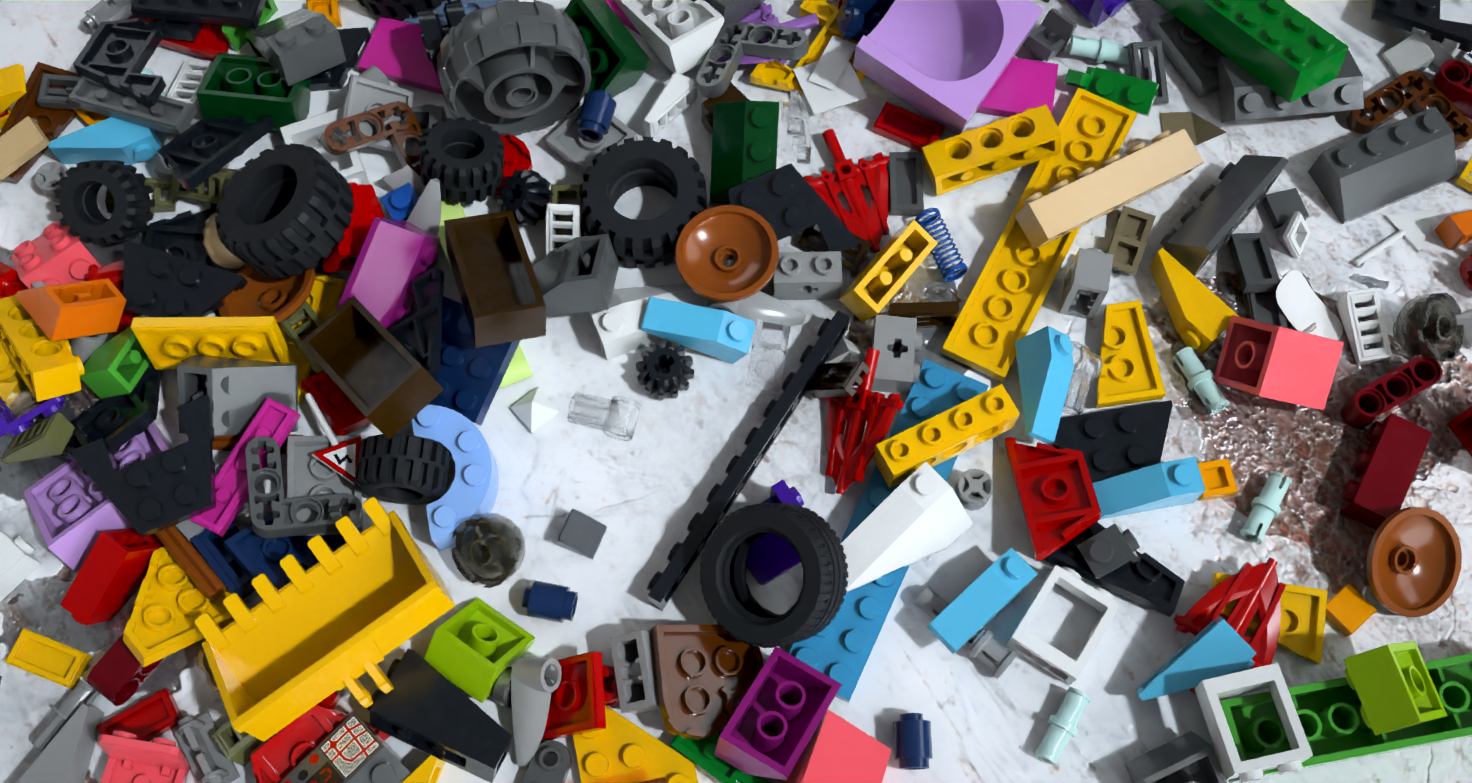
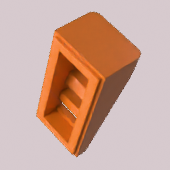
(1455, 229)

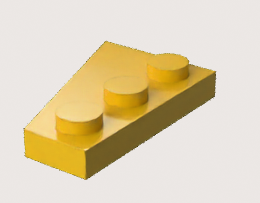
(1128, 358)
(1301, 619)

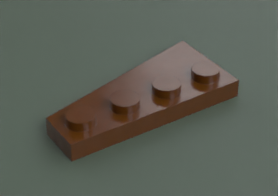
(50, 120)

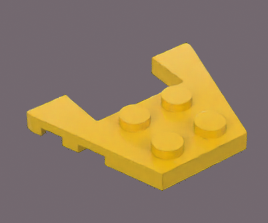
(782, 77)

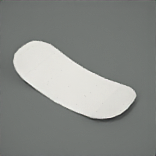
(1304, 307)

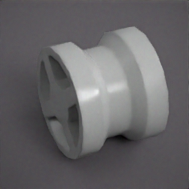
(48, 176)
(978, 483)

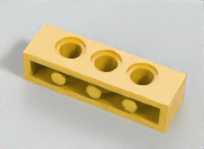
(1014, 141)
(43, 365)
(946, 435)

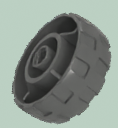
(514, 66)

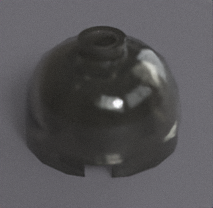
(1429, 327)
(488, 549)

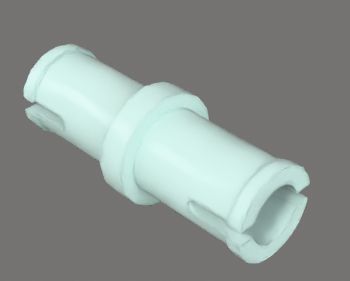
(1100, 50)
(1201, 380)
(1265, 507)
(1062, 726)

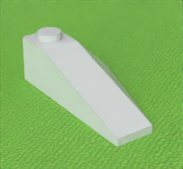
(675, 29)
(620, 325)
(908, 525)

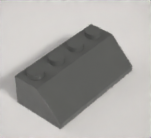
(1249, 99)
(1386, 165)
(1222, 210)

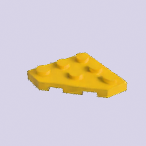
(168, 609)
(628, 755)

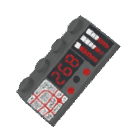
(350, 755)

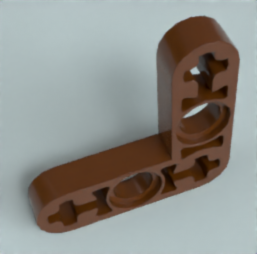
(1415, 101)
(394, 132)

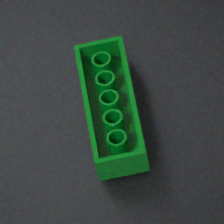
(1267, 41)

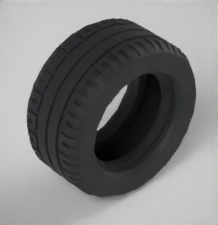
(725, 574)

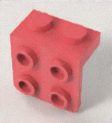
(53, 258)
(142, 761)

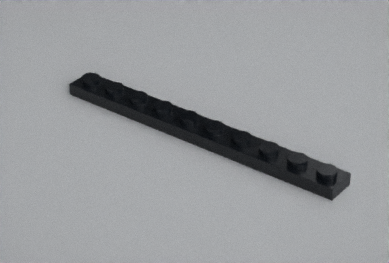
(742, 467)

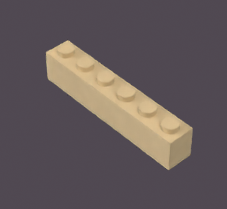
(1108, 188)

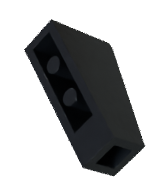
(438, 718)

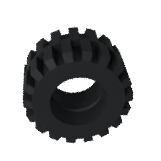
(463, 158)
(80, 205)
(402, 469)

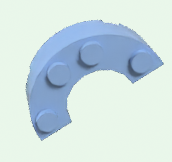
(475, 471)

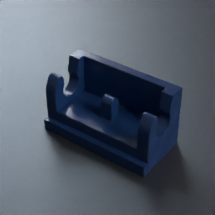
(860, 17)
(227, 569)

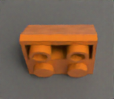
(74, 308)

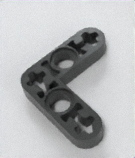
(785, 44)
(285, 510)

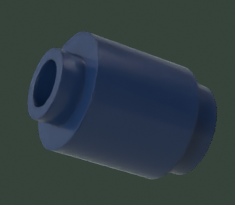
(596, 115)
(550, 601)
(912, 741)

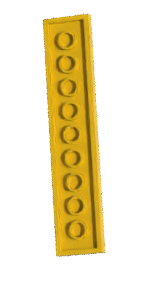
(1015, 274)

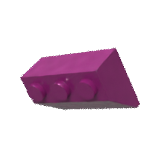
(385, 266)
(776, 717)

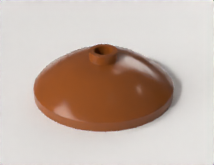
(724, 235)
(268, 295)
(1414, 561)

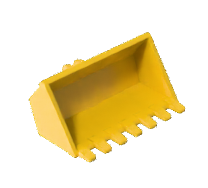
(323, 624)

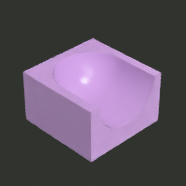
(945, 53)

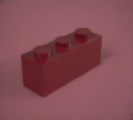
(1384, 470)

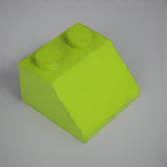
(477, 648)
(1393, 687)

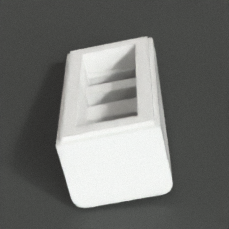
(182, 82)
(672, 101)
(551, 223)
(1373, 311)

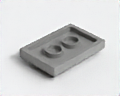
(312, 478)

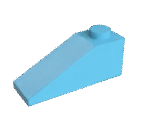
(108, 141)
(699, 328)
(1044, 378)
(1150, 488)
(982, 600)
(1209, 654)

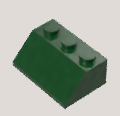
(613, 52)
(251, 89)
(742, 144)

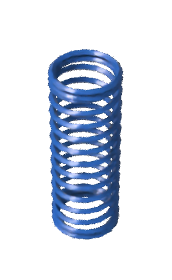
(955, 268)

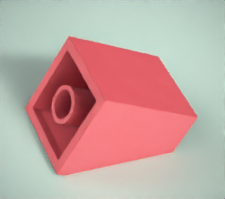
(1278, 362)
(840, 755)

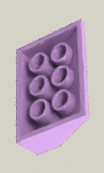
(73, 507)

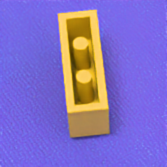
(888, 271)

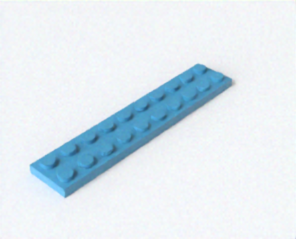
(848, 640)

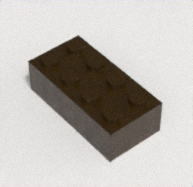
(495, 278)
(371, 367)

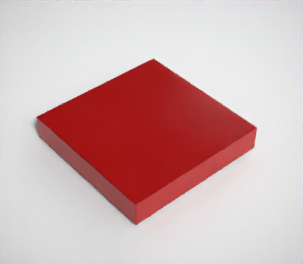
(579, 700)

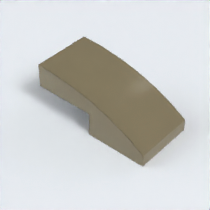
(1130, 239)

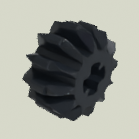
(526, 196)
(665, 382)

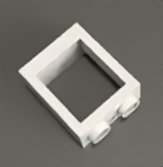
(309, 134)
(1043, 653)
(1268, 676)

